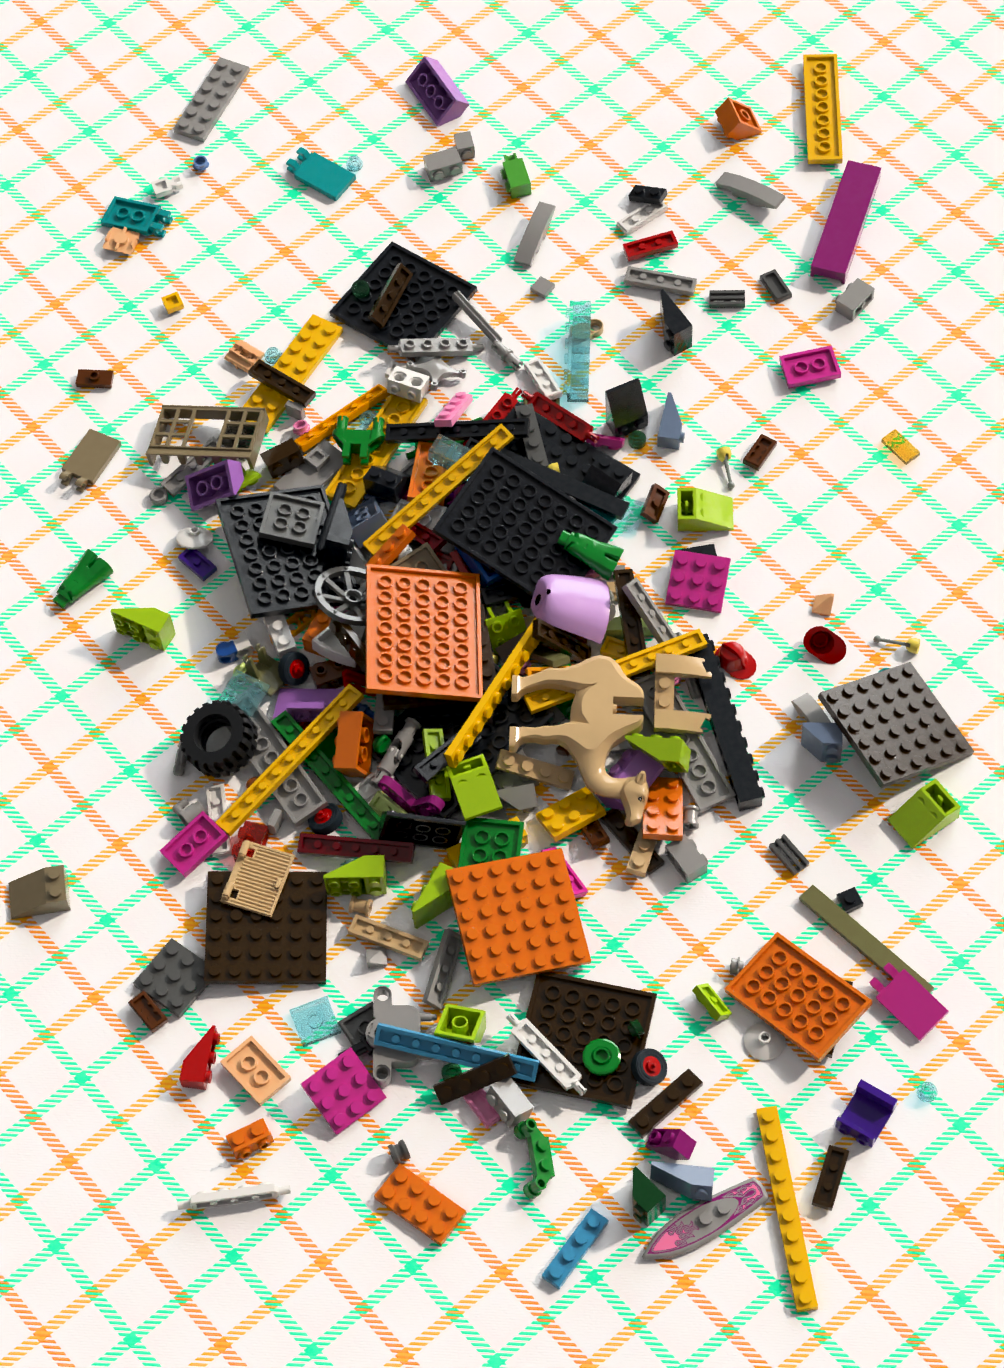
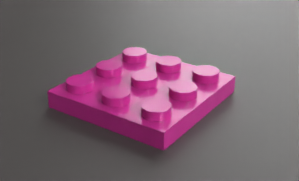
(698, 581)
(343, 1090)

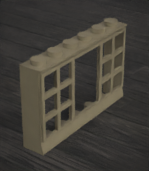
(208, 412)

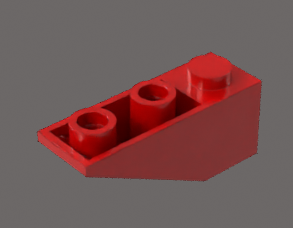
(197, 1064)

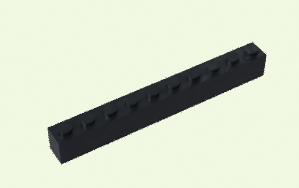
(728, 732)

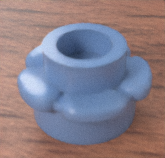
(200, 163)

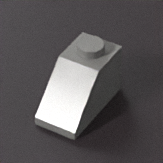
(520, 797)

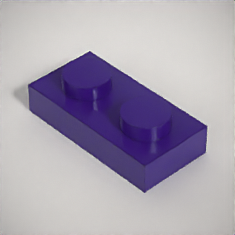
(197, 563)

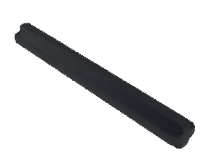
(339, 493)

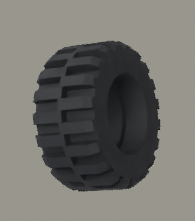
(203, 724)

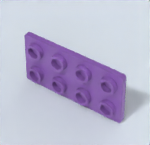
(304, 704)

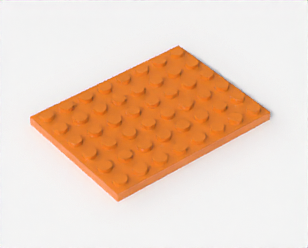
(423, 633)

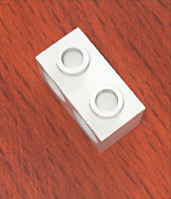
(408, 384)

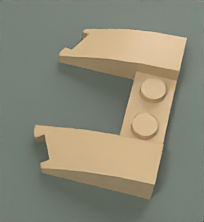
(665, 717)

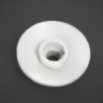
(194, 537)
(762, 1049)

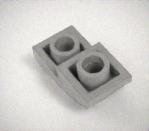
(809, 709)

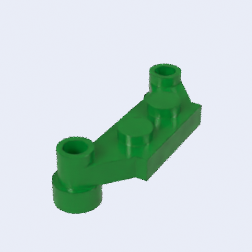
(540, 1157)

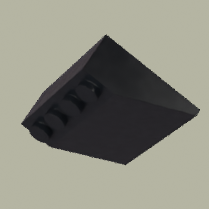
(420, 830)

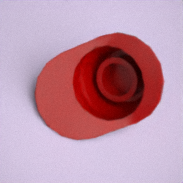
(824, 644)
(736, 660)

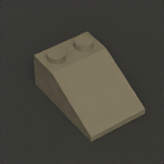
(40, 893)

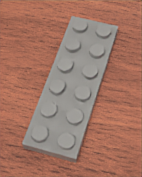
(211, 99)

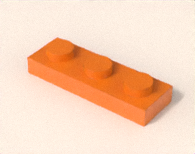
(393, 546)

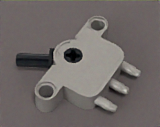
(395, 1015)

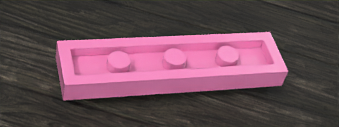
(453, 410)

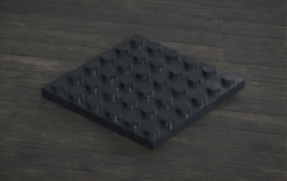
(423, 307)

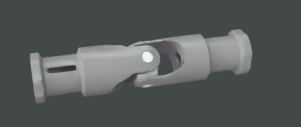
(393, 755)

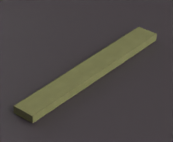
(856, 934)

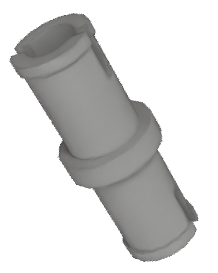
(507, 355)

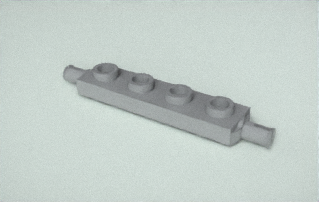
(435, 347)

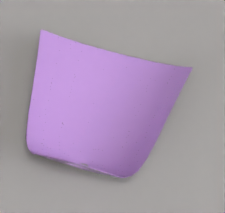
(574, 604)

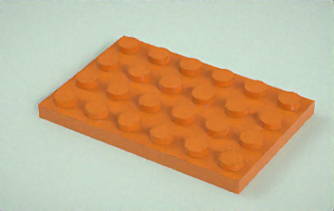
(798, 996)

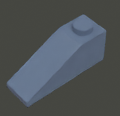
(670, 429)
(688, 1180)

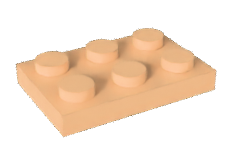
(255, 1070)

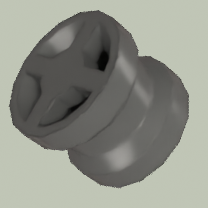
(399, 1152)

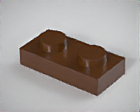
(654, 503)

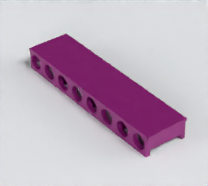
(846, 221)

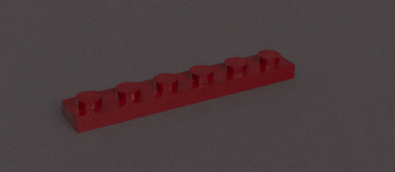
(355, 847)

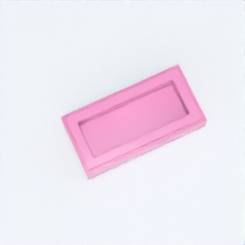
(481, 1107)

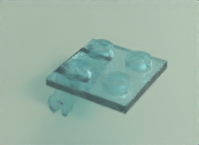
(244, 692)

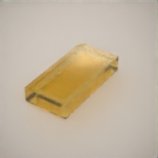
(900, 447)

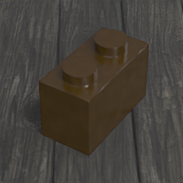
(282, 458)

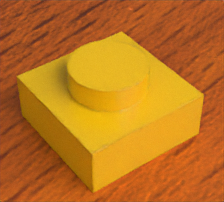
(172, 302)

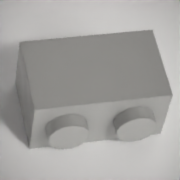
(443, 164)
(854, 299)
(686, 859)
(509, 1102)

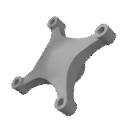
(437, 370)

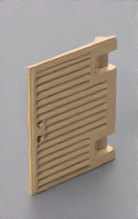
(258, 878)

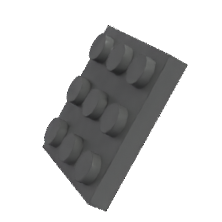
(292, 520)
(173, 978)

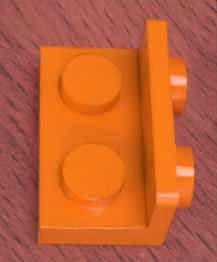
(249, 1139)

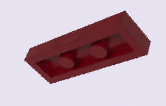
(425, 535)

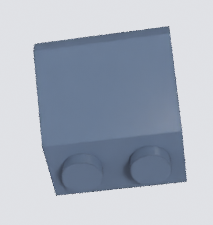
(822, 741)

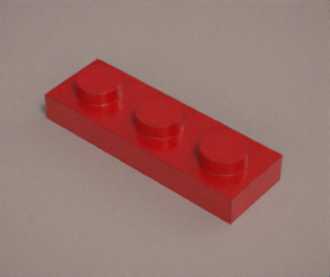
(650, 245)

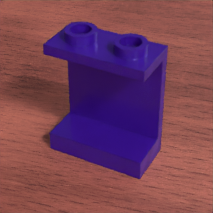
(866, 1114)

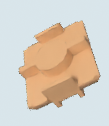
(121, 240)
(243, 355)

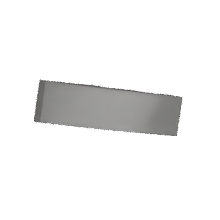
(753, 191)
(534, 233)

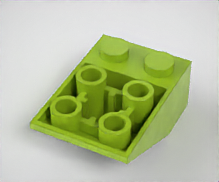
(703, 510)
(145, 625)
(669, 752)
(474, 787)
(925, 813)
(358, 877)
(434, 897)

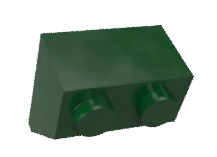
(647, 1199)

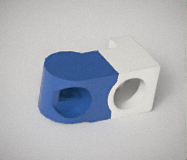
(234, 650)

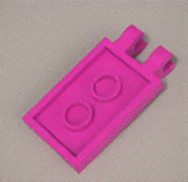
(909, 1002)

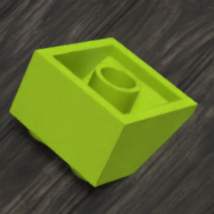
(461, 1024)

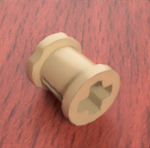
(360, 906)

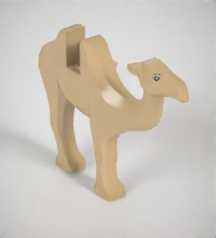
(592, 727)

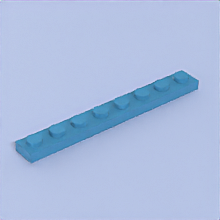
(449, 1050)

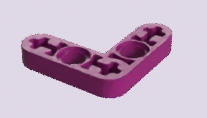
(422, 806)

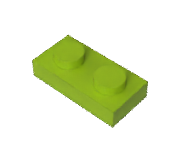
(712, 1002)

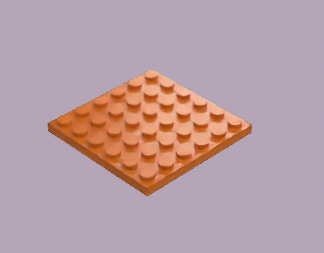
(517, 917)

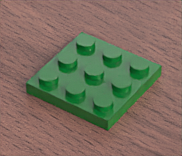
(490, 840)

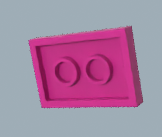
(810, 366)
(194, 844)

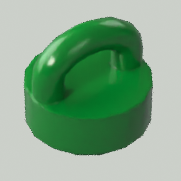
(381, 744)

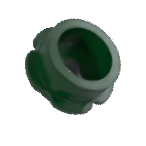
(635, 1028)

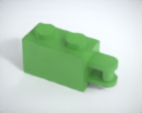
(516, 176)

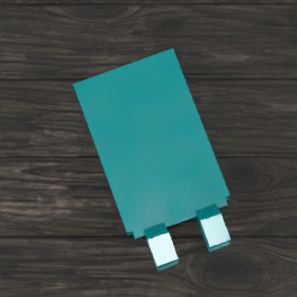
(321, 174)
(136, 216)

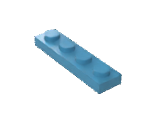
(575, 1248)

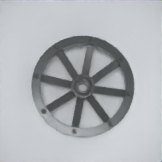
(351, 598)

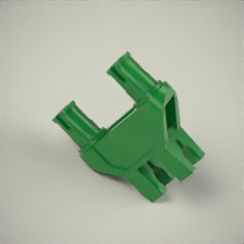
(358, 441)

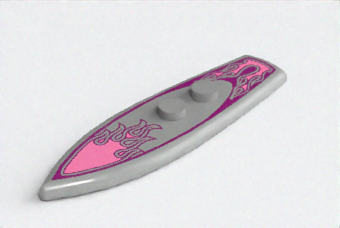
(706, 1220)

